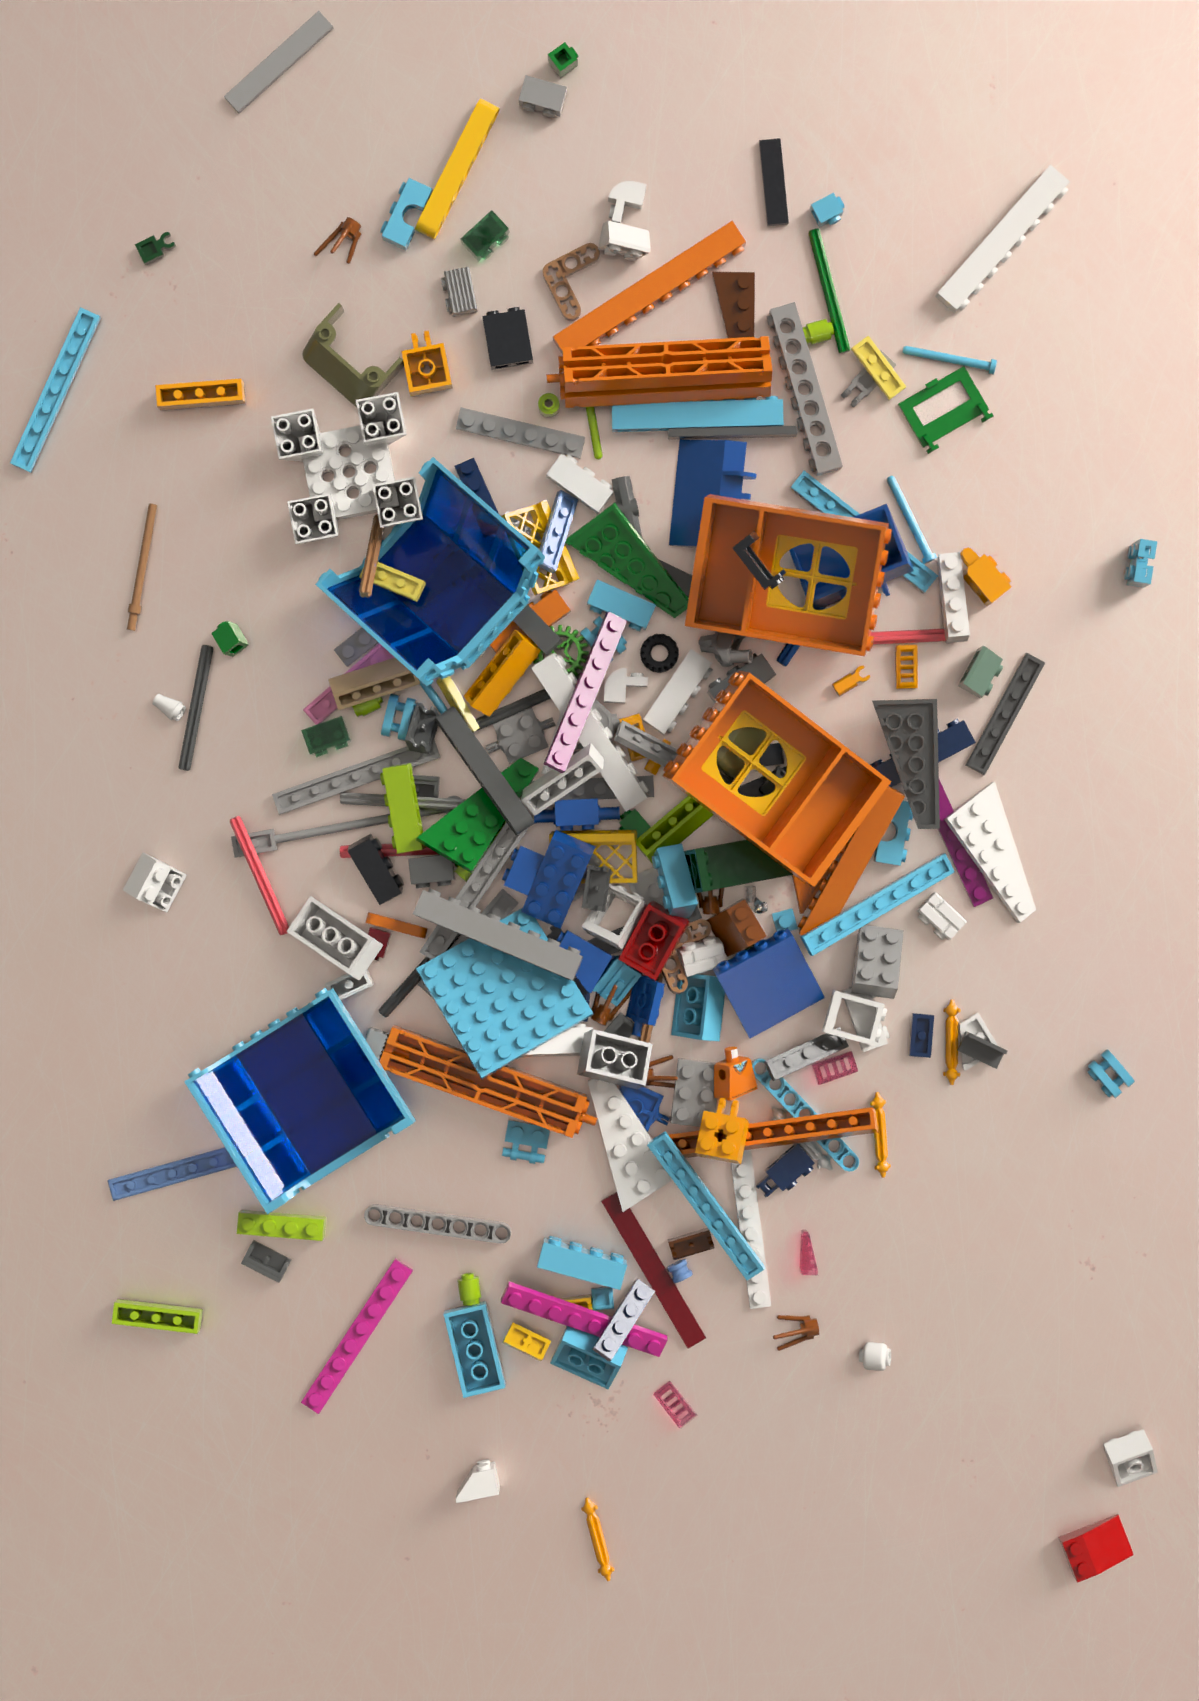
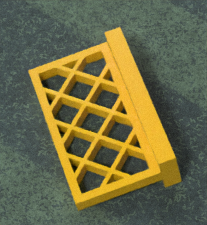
(540, 514)
(610, 838)

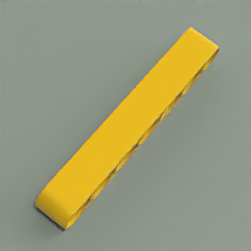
(457, 168)

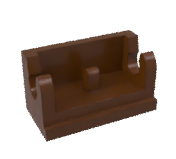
(691, 1243)

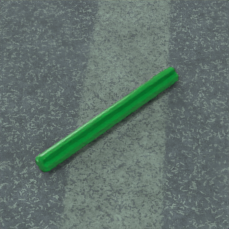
(829, 290)

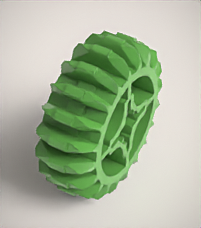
(576, 664)

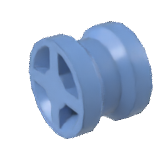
(679, 1271)

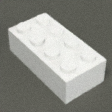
(334, 938)

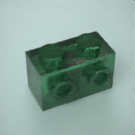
(326, 736)

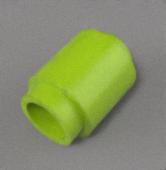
(818, 331)
(548, 411)
(367, 707)
(469, 1289)

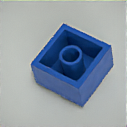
(523, 870)

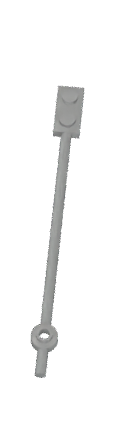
(266, 840)

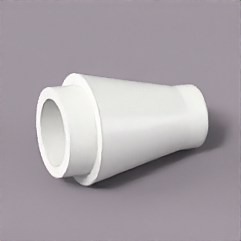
(171, 708)

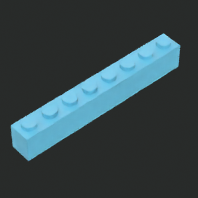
(698, 414)

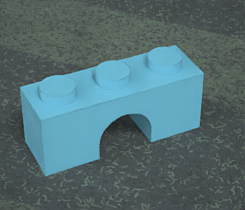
(413, 196)
(893, 851)

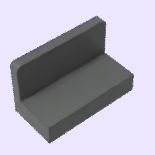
(981, 1050)

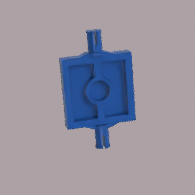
(644, 1003)
(645, 1105)

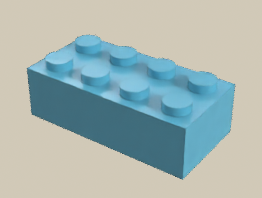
(582, 1263)
(474, 1349)

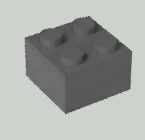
(431, 869)

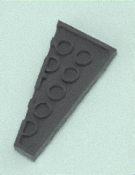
(913, 743)

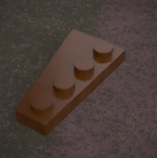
(736, 302)

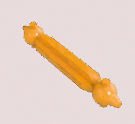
(951, 1057)
(880, 1137)
(597, 1539)

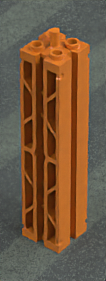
(664, 372)
(504, 1090)

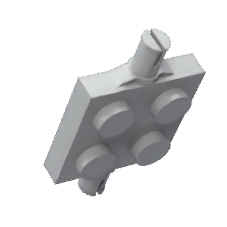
(520, 735)

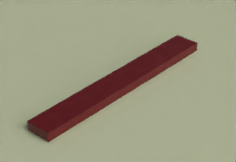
(654, 1271)

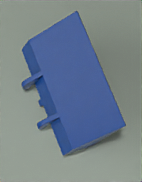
(702, 470)
(834, 564)

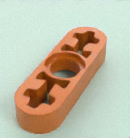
(396, 925)

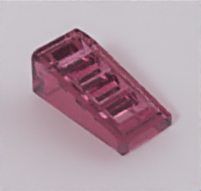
(817, 1072)
(807, 1258)
(669, 1409)

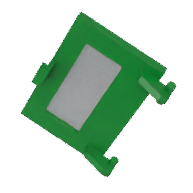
(944, 407)

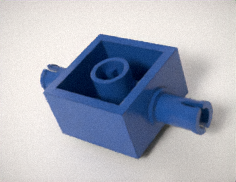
(577, 813)

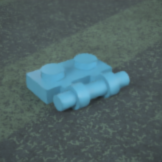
(528, 1135)

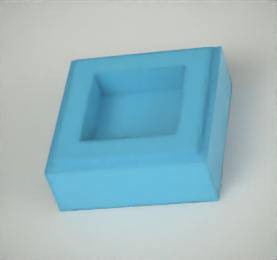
(602, 1298)

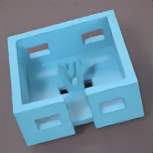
(1136, 572)

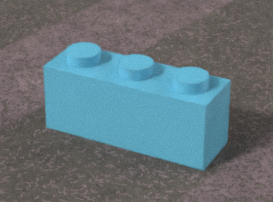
(623, 604)

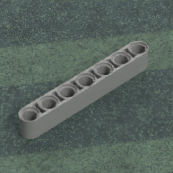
(427, 1227)

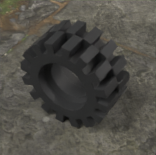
(662, 666)

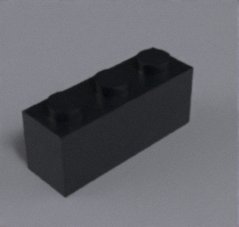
(376, 868)

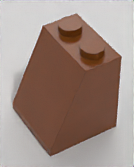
(736, 927)

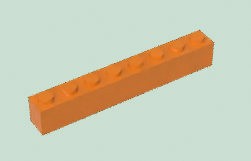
(852, 862)

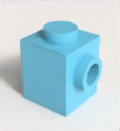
(827, 210)

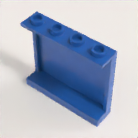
(768, 982)

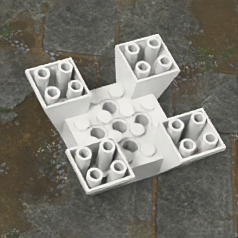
(380, 425)

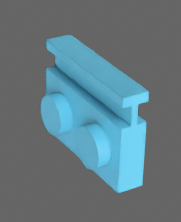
(617, 974)

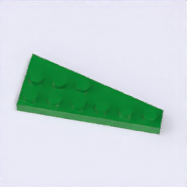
(623, 553)
(473, 824)

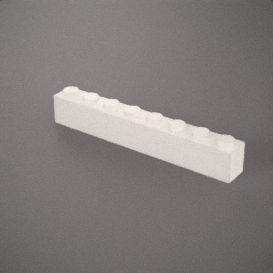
(1002, 238)
(616, 771)

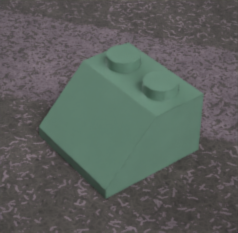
(981, 672)

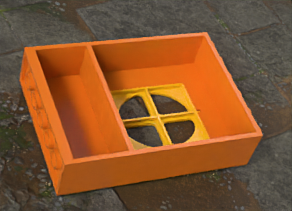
(732, 601)
(812, 806)

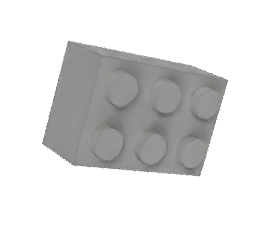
(877, 961)
(614, 1059)
(693, 1092)

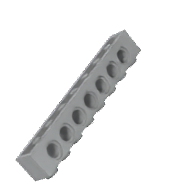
(789, 315)

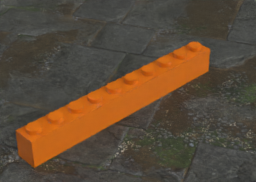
(653, 288)
(793, 1130)

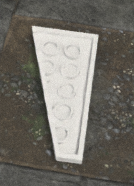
(988, 840)
(632, 1163)

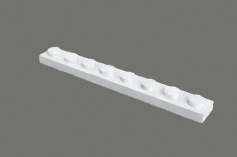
(751, 1227)

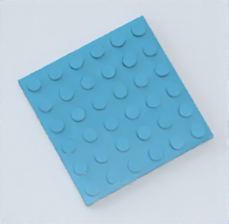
(499, 1001)

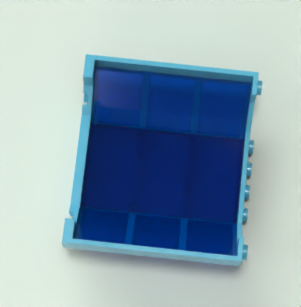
(473, 576)
(299, 1100)

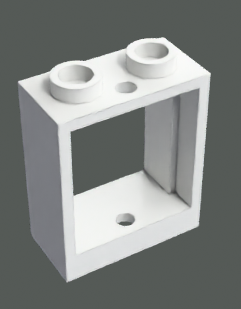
(595, 917)
(833, 1011)

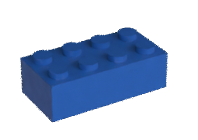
(558, 879)

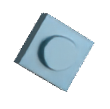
(784, 920)

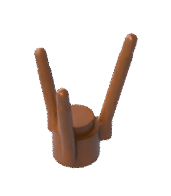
(347, 229)
(711, 904)
(602, 1013)
(653, 1080)
(808, 1330)

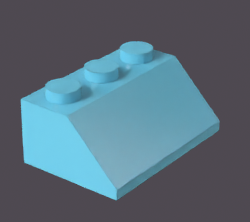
(675, 880)
(699, 1008)
(577, 1357)

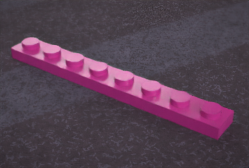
(578, 1317)
(357, 1336)

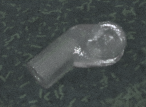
(754, 903)

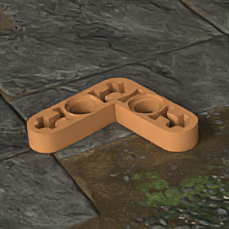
(564, 272)
(682, 977)

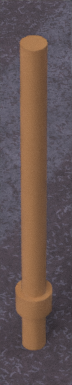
(134, 608)

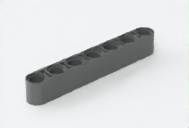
(484, 770)

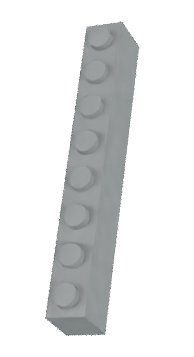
(498, 935)

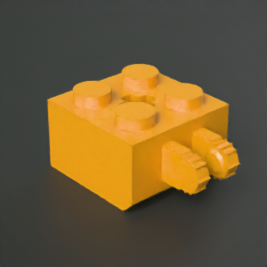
(418, 358)
(984, 576)
(715, 1124)

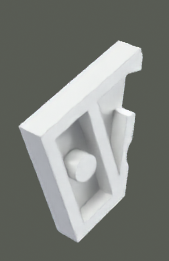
(977, 1027)

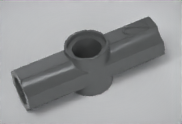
(626, 501)

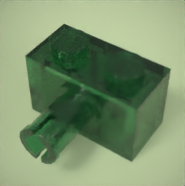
(485, 236)

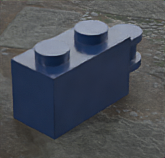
(786, 1170)

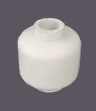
(875, 1356)

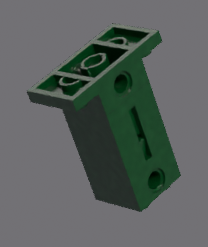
(730, 866)

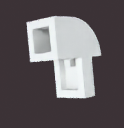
(625, 194)
(616, 685)

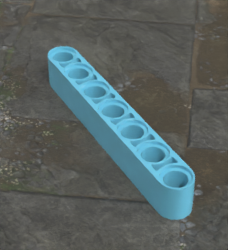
(794, 1110)

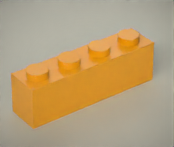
(200, 394)
(502, 673)

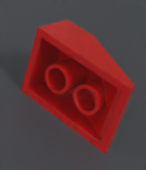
(653, 940)
(1096, 1547)

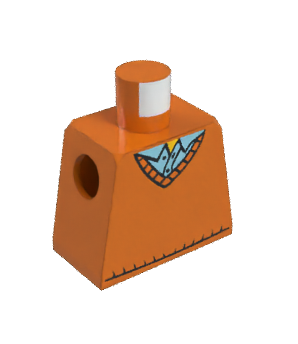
(733, 1076)

